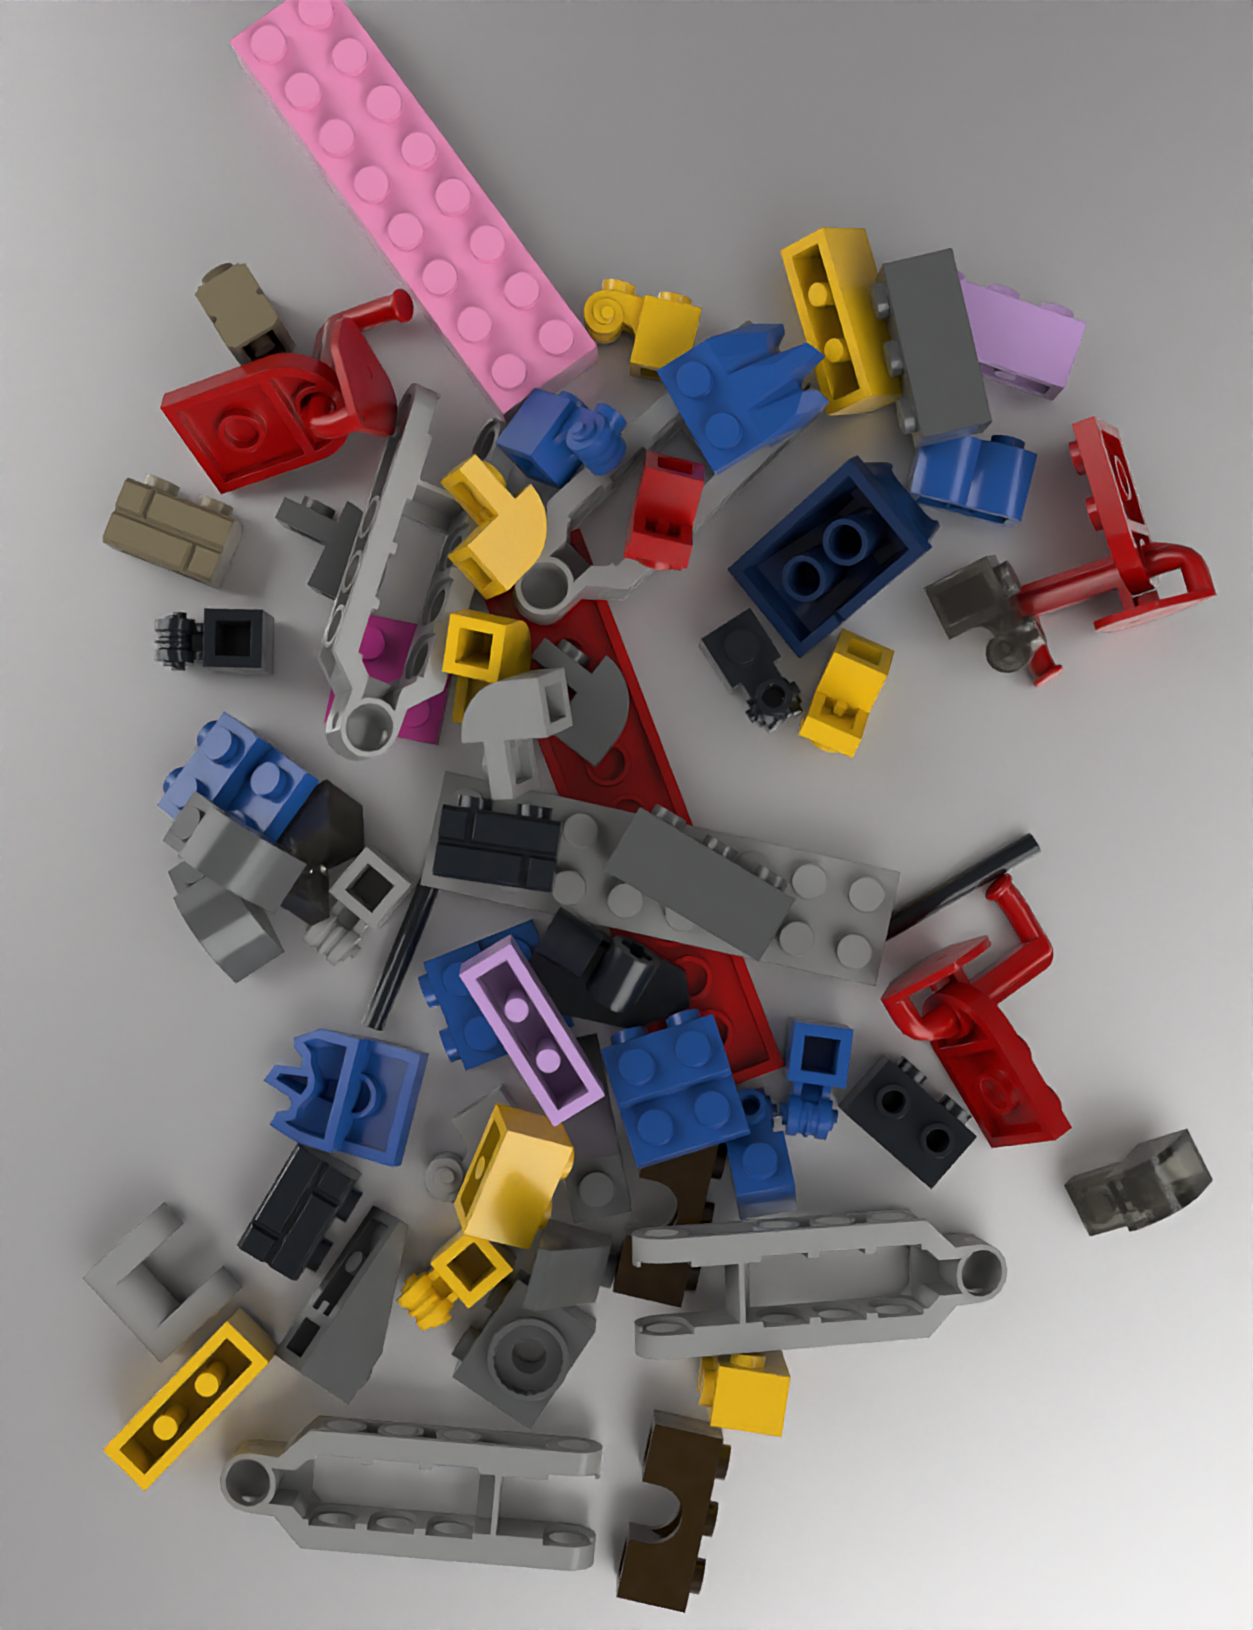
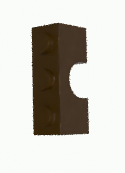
(689, 1181)
(662, 1560)

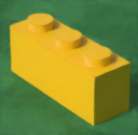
(831, 291)
(191, 1399)

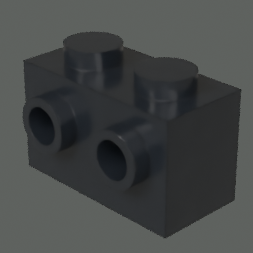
(908, 1120)

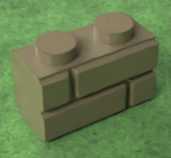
(242, 314)
(174, 532)

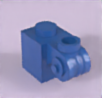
(558, 434)
(814, 1063)
(761, 1161)

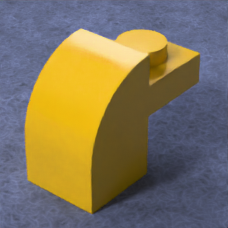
(508, 530)
(483, 651)
(845, 693)

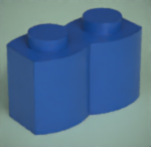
(974, 478)

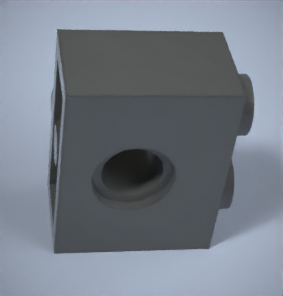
(490, 1362)

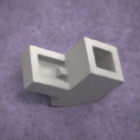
(507, 720)

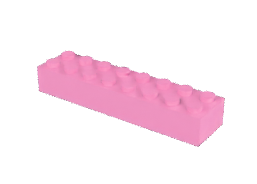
(415, 201)

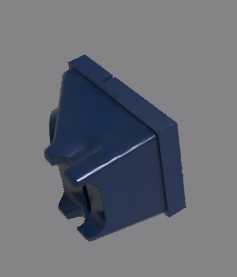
(834, 552)

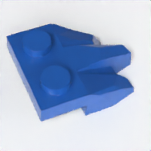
(743, 392)
(350, 1095)

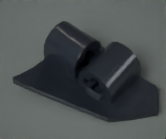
(606, 976)

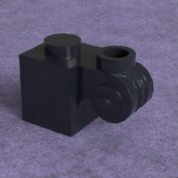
(225, 643)
(747, 659)

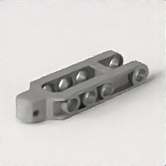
(562, 575)
(364, 709)
(942, 1275)
(279, 1475)

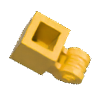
(659, 325)
(460, 1269)

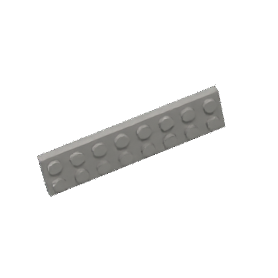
(830, 929)

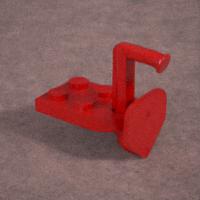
(289, 404)
(1134, 558)
(973, 1035)

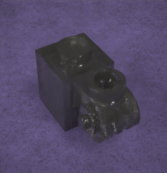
(986, 598)

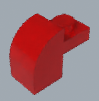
(664, 512)

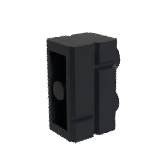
(498, 846)
(299, 1211)

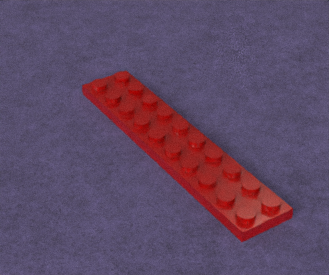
(640, 776)

